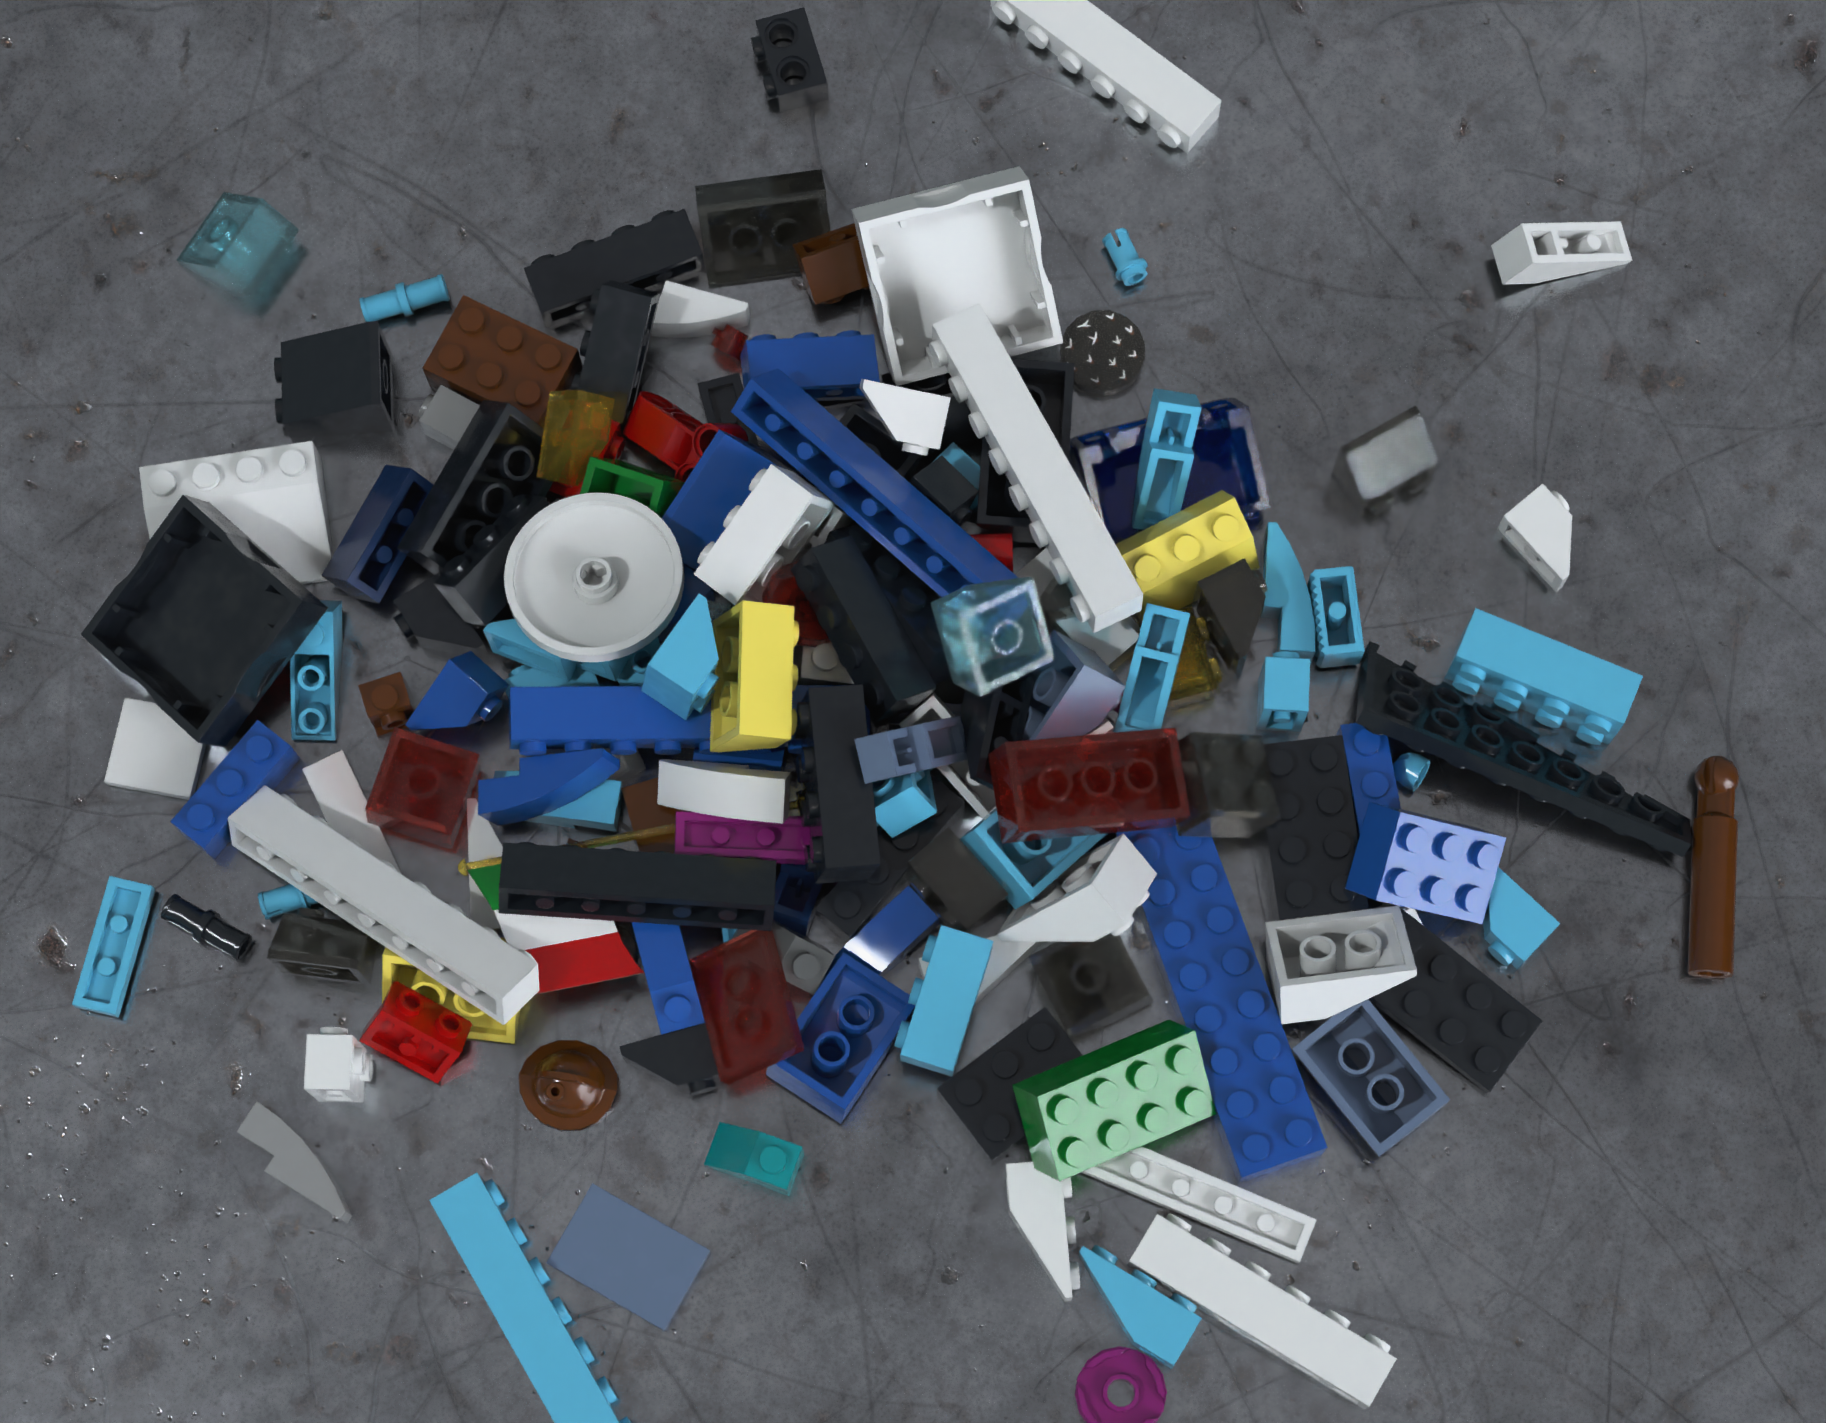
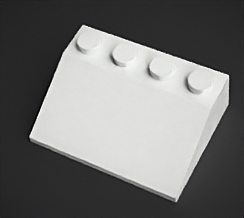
(266, 492)

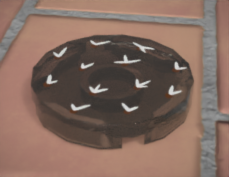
(1105, 351)

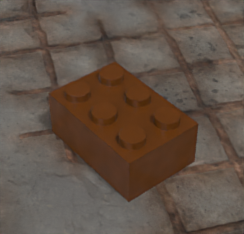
(500, 360)

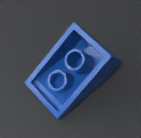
(844, 1037)

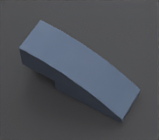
(911, 749)

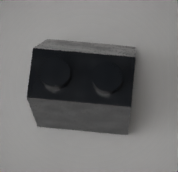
(335, 383)

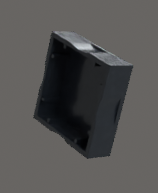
(204, 621)

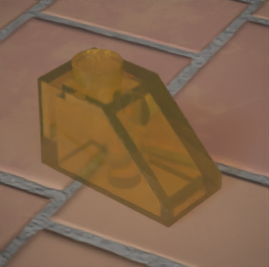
(573, 431)

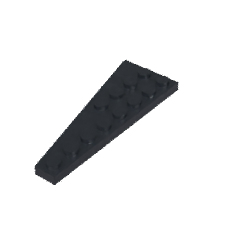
(1507, 753)

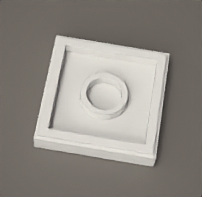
(153, 753)

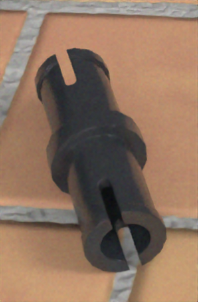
(206, 926)

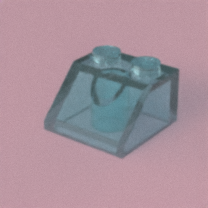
(239, 244)
(992, 633)

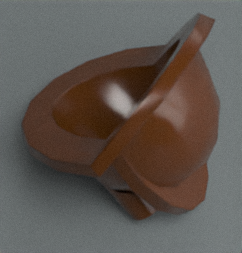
(568, 1084)

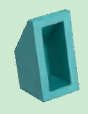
(755, 1157)

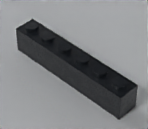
(637, 886)

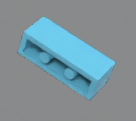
(944, 1000)

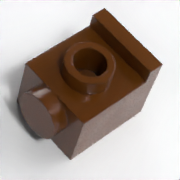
(387, 703)

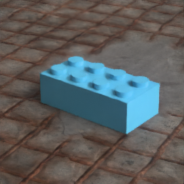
(1543, 678)

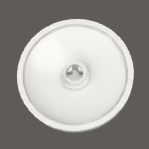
(594, 577)

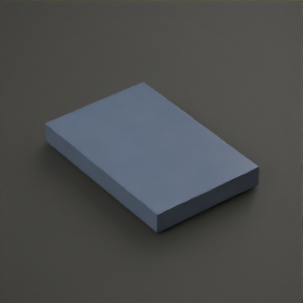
(628, 1257)

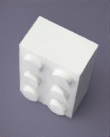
(763, 534)

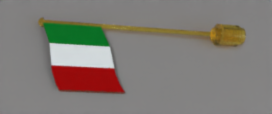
(568, 949)

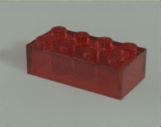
(1088, 785)

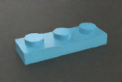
(114, 946)

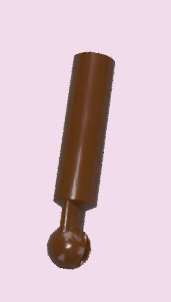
(1713, 871)

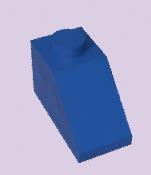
(460, 695)

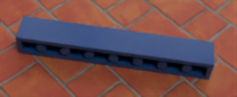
(865, 485)
(613, 720)

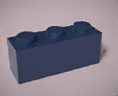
(369, 551)

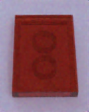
(746, 1005)

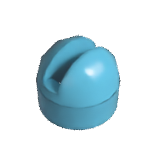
(1411, 769)

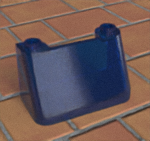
(1223, 460)

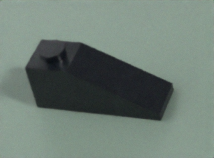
(994, 720)

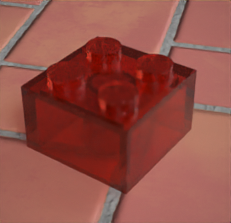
(423, 788)

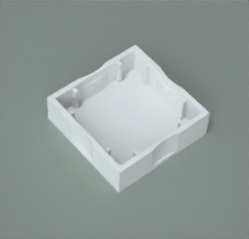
(949, 252)

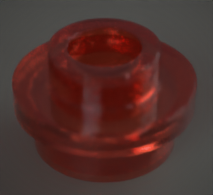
(729, 341)

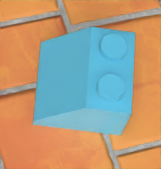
(685, 664)

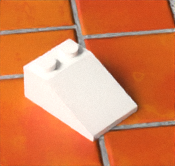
(1087, 899)
(1336, 961)

